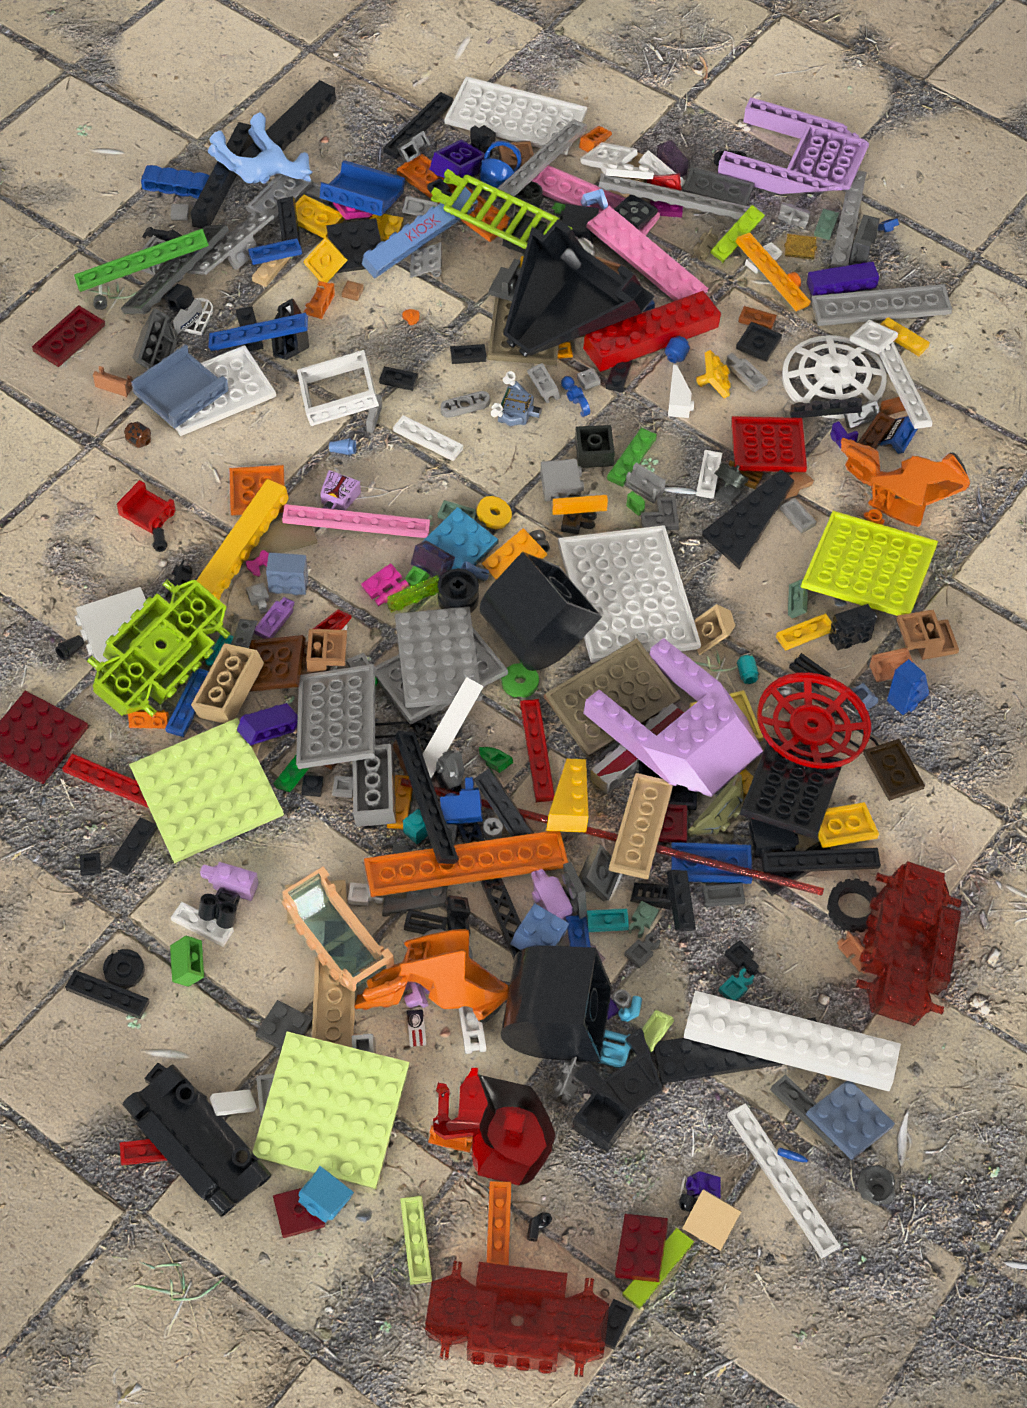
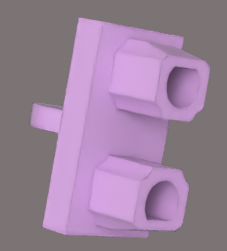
(417, 997)

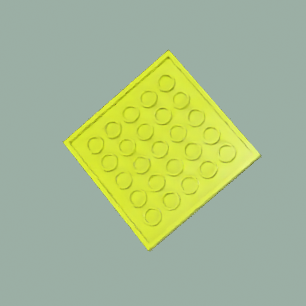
(869, 564)

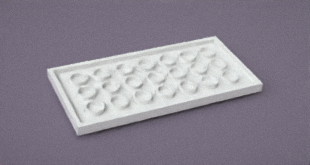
(511, 112)

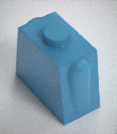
(324, 1195)

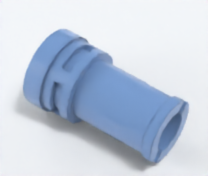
(478, 572)

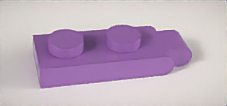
(274, 618)

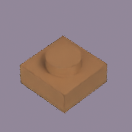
(352, 290)

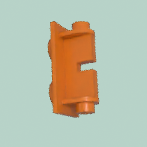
(142, 719)
(462, 1144)

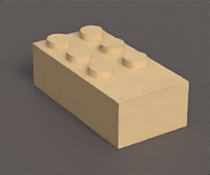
(227, 683)

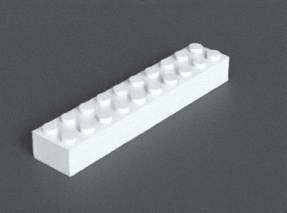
(792, 1041)

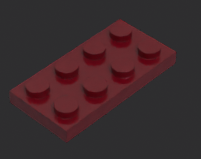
(68, 336)

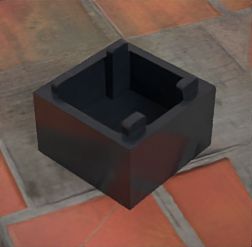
(602, 1119)

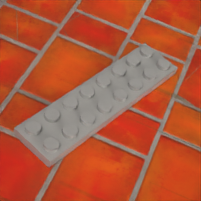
(881, 304)

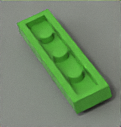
(634, 453)

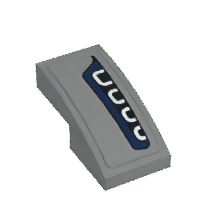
(186, 318)

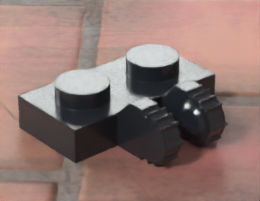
(572, 522)

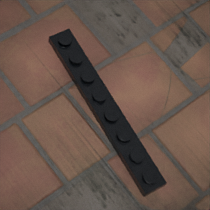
(426, 798)

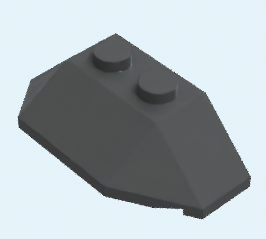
(155, 340)

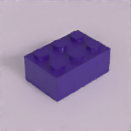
(459, 158)

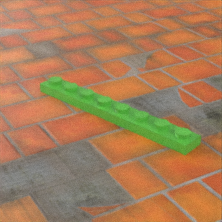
(141, 260)

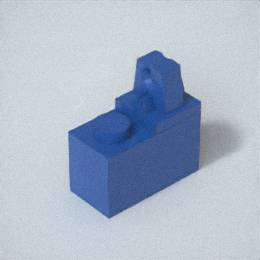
(463, 807)

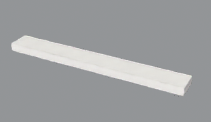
(905, 387)
(783, 1181)

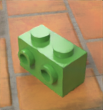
(187, 961)

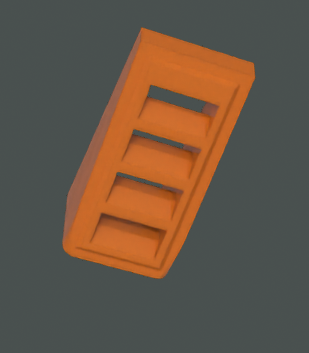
(592, 138)

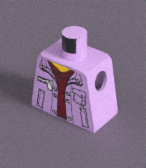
(339, 491)

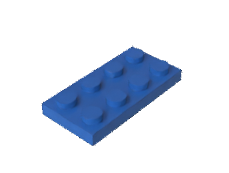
(728, 853)

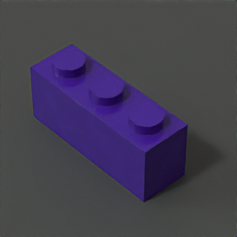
(268, 724)

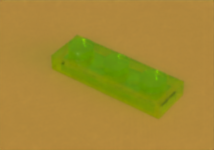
(413, 594)

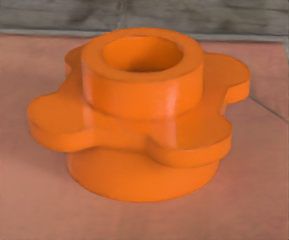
(874, 516)

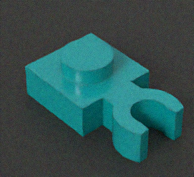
(735, 987)

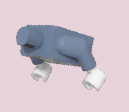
(516, 404)

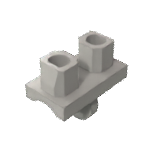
(794, 215)

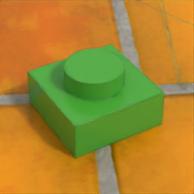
(635, 503)
(416, 576)

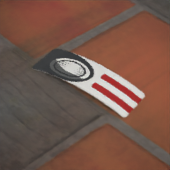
(416, 1028)

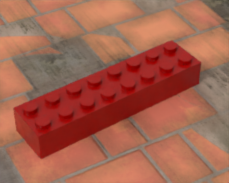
(651, 330)

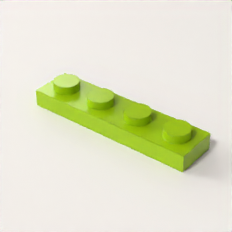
(744, 225)

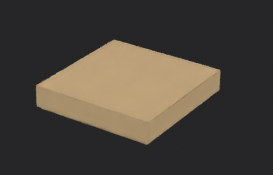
(712, 1219)

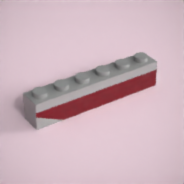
(621, 762)

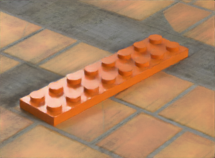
(419, 175)

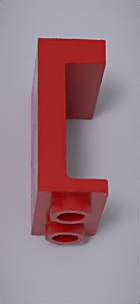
(145, 508)

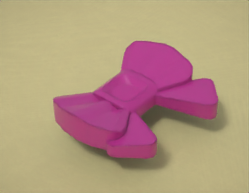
(253, 566)

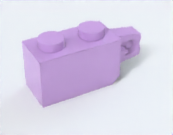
(232, 879)
(550, 894)

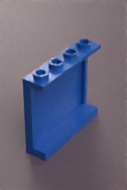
(363, 188)

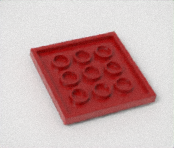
(768, 444)

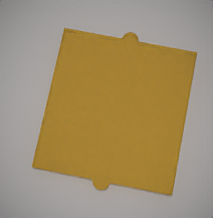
(800, 246)

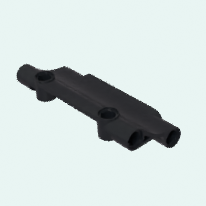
(196, 1141)

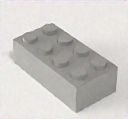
(374, 788)

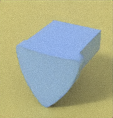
(595, 197)

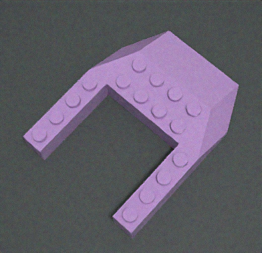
(821, 163)
(698, 748)

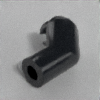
(538, 1223)

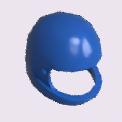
(496, 171)

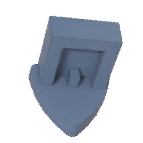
(867, 697)

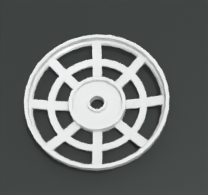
(826, 377)

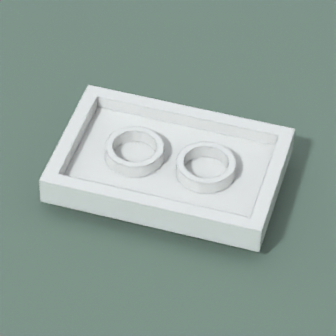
(606, 153)

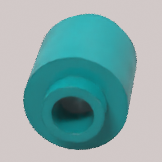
(747, 669)

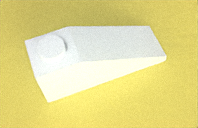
(680, 396)

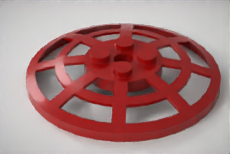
(814, 714)

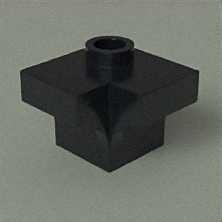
(482, 138)

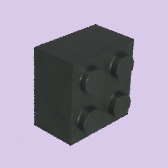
(594, 446)

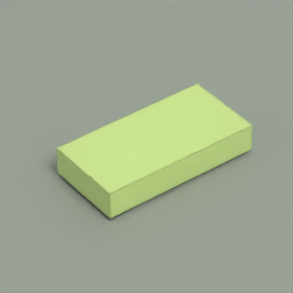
(656, 1028)

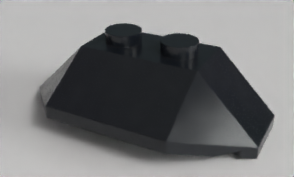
(293, 344)

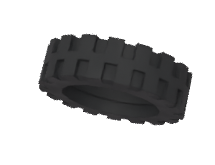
(839, 917)

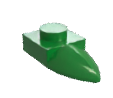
(495, 758)

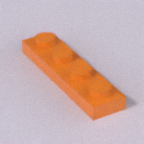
(499, 1223)

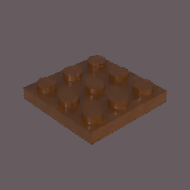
(281, 662)

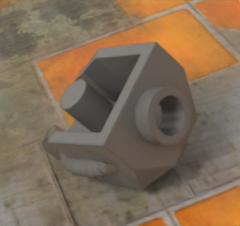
(451, 769)

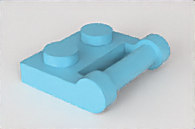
(615, 1054)

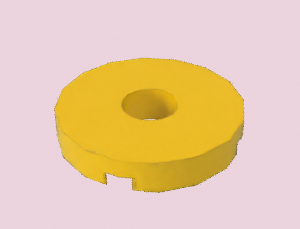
(495, 504)

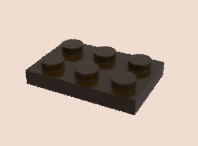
(894, 769)

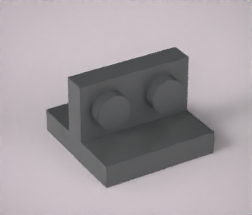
(506, 281)
(596, 874)

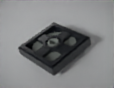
(636, 211)

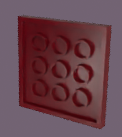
(37, 736)

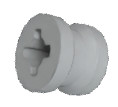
(496, 832)

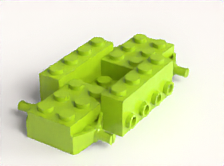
(141, 668)

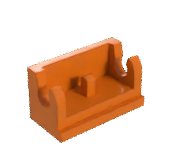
(320, 300)

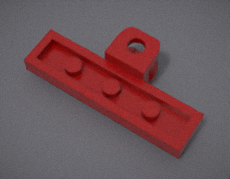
(139, 1152)

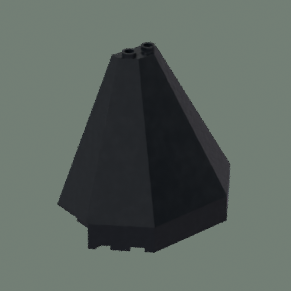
(567, 293)

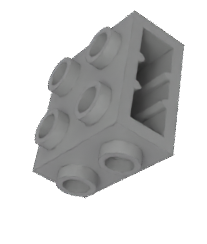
(561, 479)

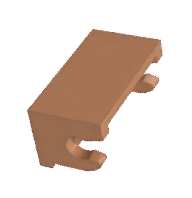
(112, 383)
(884, 664)

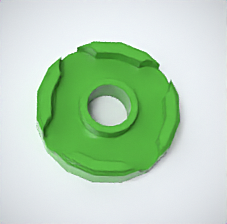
(516, 689)

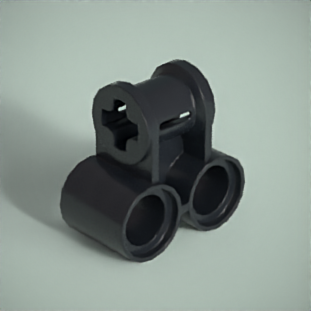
(219, 907)

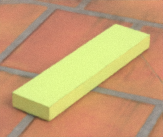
(416, 1240)

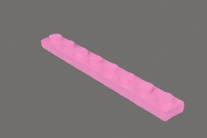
(356, 521)

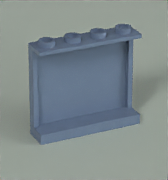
(178, 387)

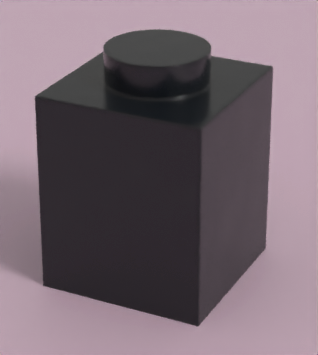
(179, 297)

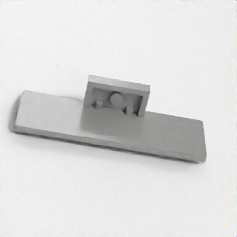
(234, 245)

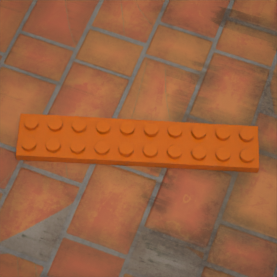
(476, 863)

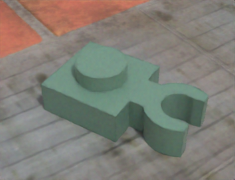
(643, 916)

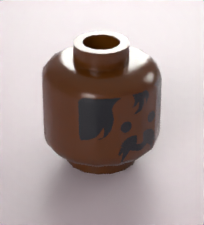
(137, 434)

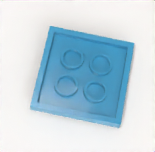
(462, 538)

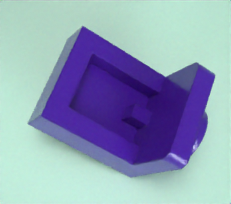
(838, 432)
(700, 1181)

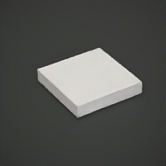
(873, 336)

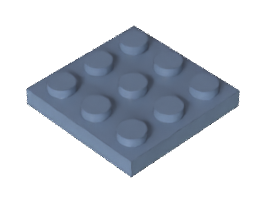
(850, 1119)

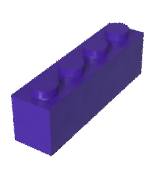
(843, 279)

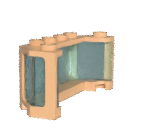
(334, 931)

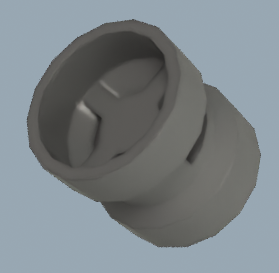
(539, 537)

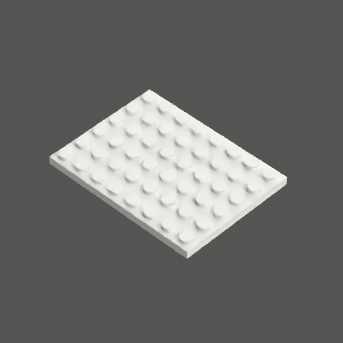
(633, 587)

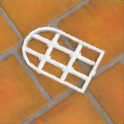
(198, 321)

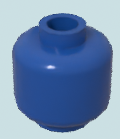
(677, 349)

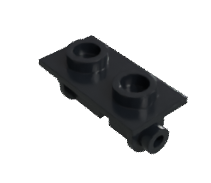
(180, 573)

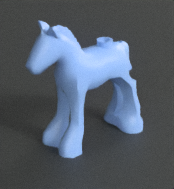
(266, 163)

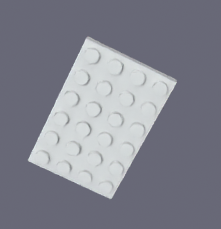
(245, 385)

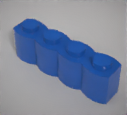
(173, 181)

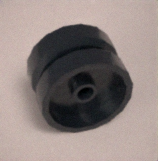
(458, 589)

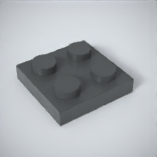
(574, 890)
(280, 1020)

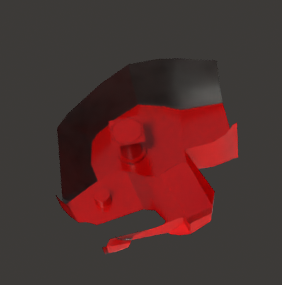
(506, 1124)

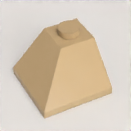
(713, 627)

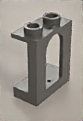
(865, 236)

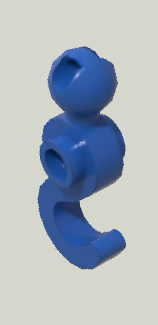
(575, 395)

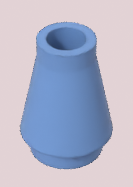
(344, 446)

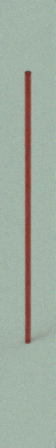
(663, 850)

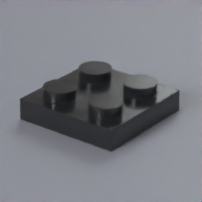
(759, 341)

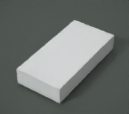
(232, 1102)

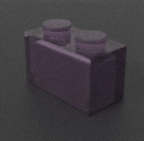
(673, 157)
(432, 559)

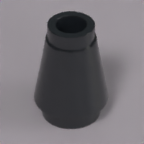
(69, 647)

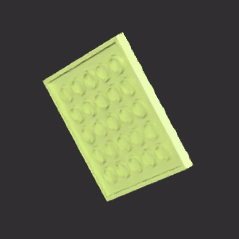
(206, 790)
(331, 1109)

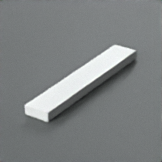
(451, 723)

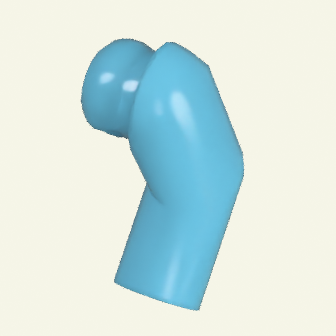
(631, 1012)

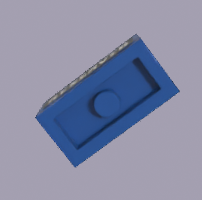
(900, 434)

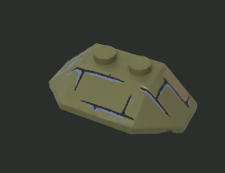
(720, 811)

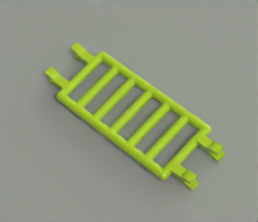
(460, 182)

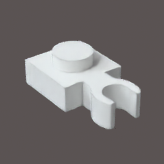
(360, 895)

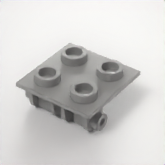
(427, 260)

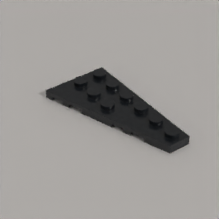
(745, 522)

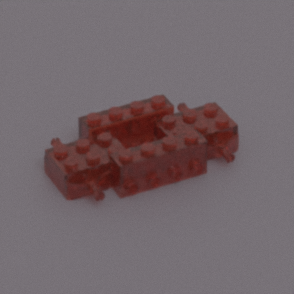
(916, 912)
(484, 1315)

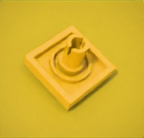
(715, 374)

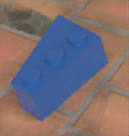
(908, 687)

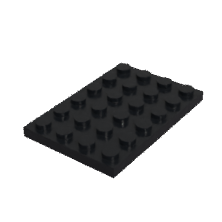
(790, 793)

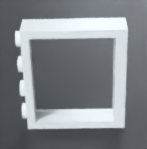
(343, 406)

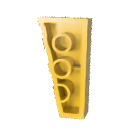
(570, 801)

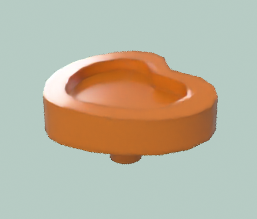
(411, 316)

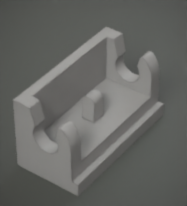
(543, 382)
(645, 483)

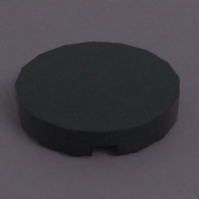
(124, 968)

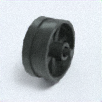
(531, 194)
(731, 476)

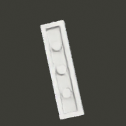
(428, 438)

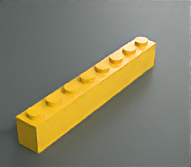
(243, 538)

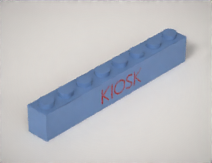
(413, 236)

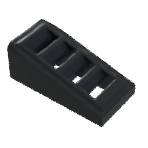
(652, 888)

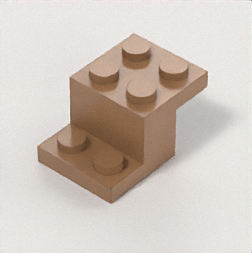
(927, 634)
(324, 650)

